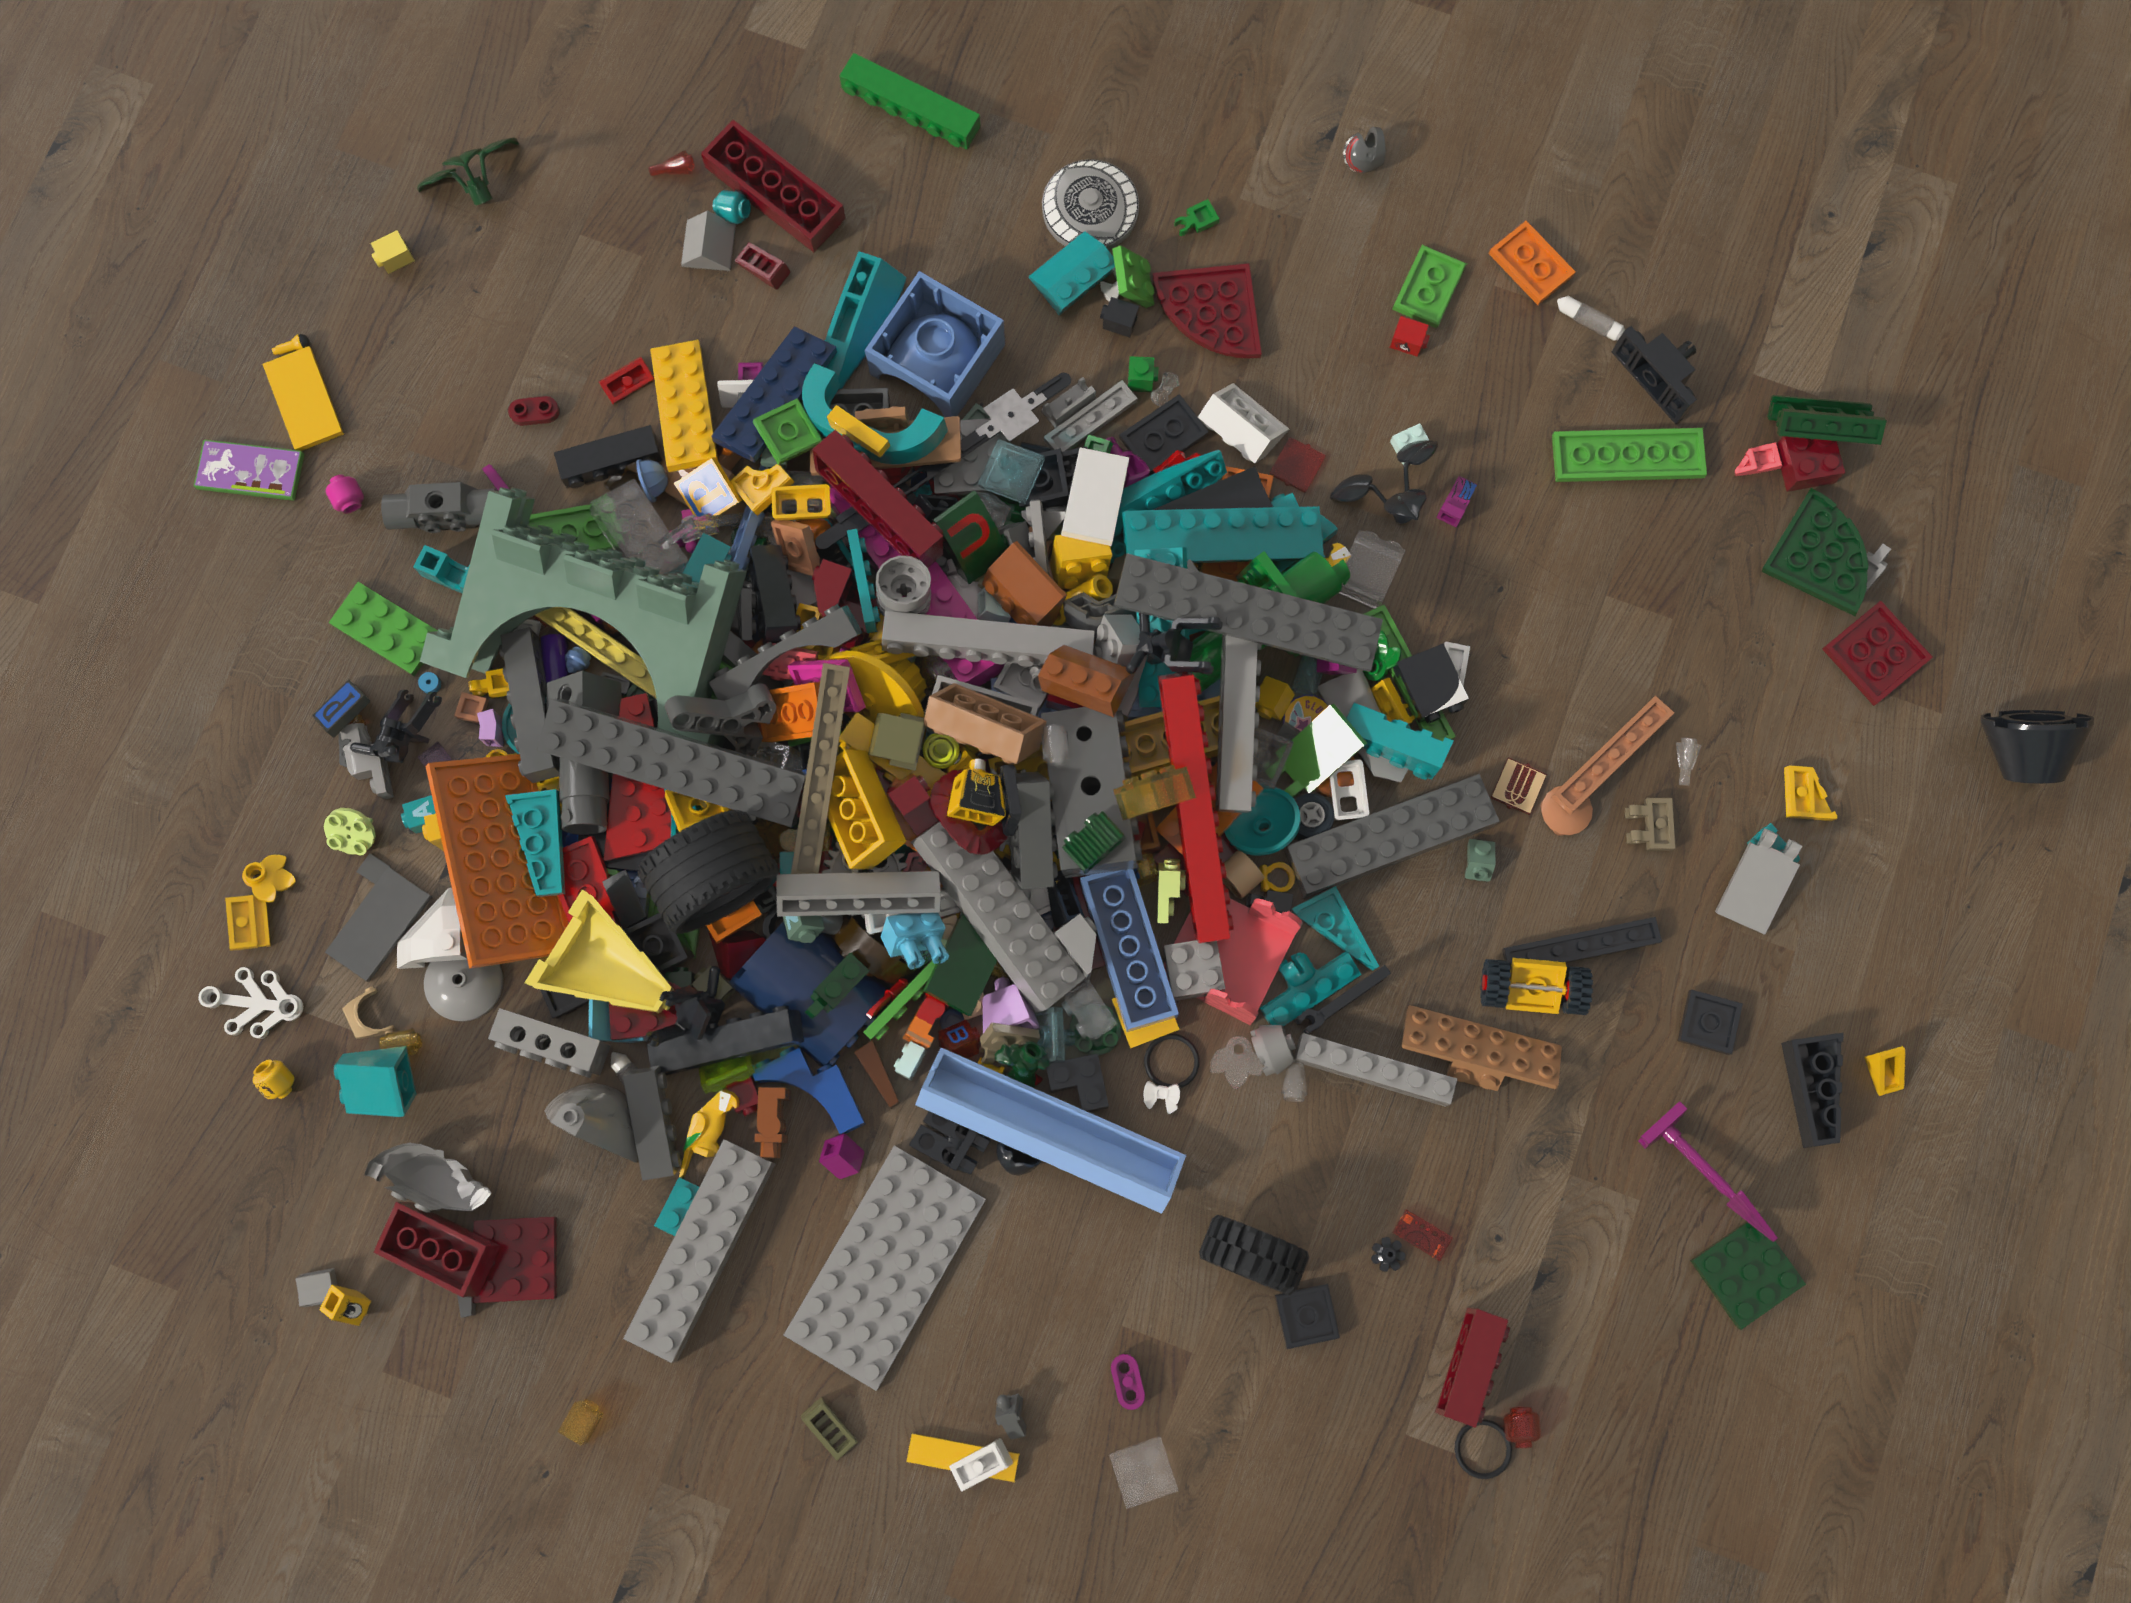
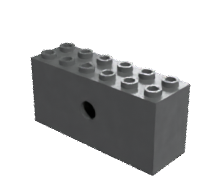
(1094, 760)

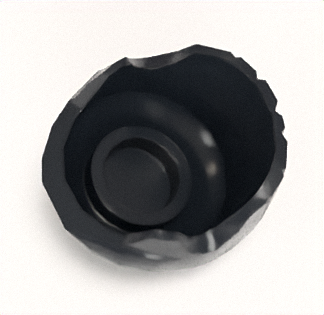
(1015, 1161)

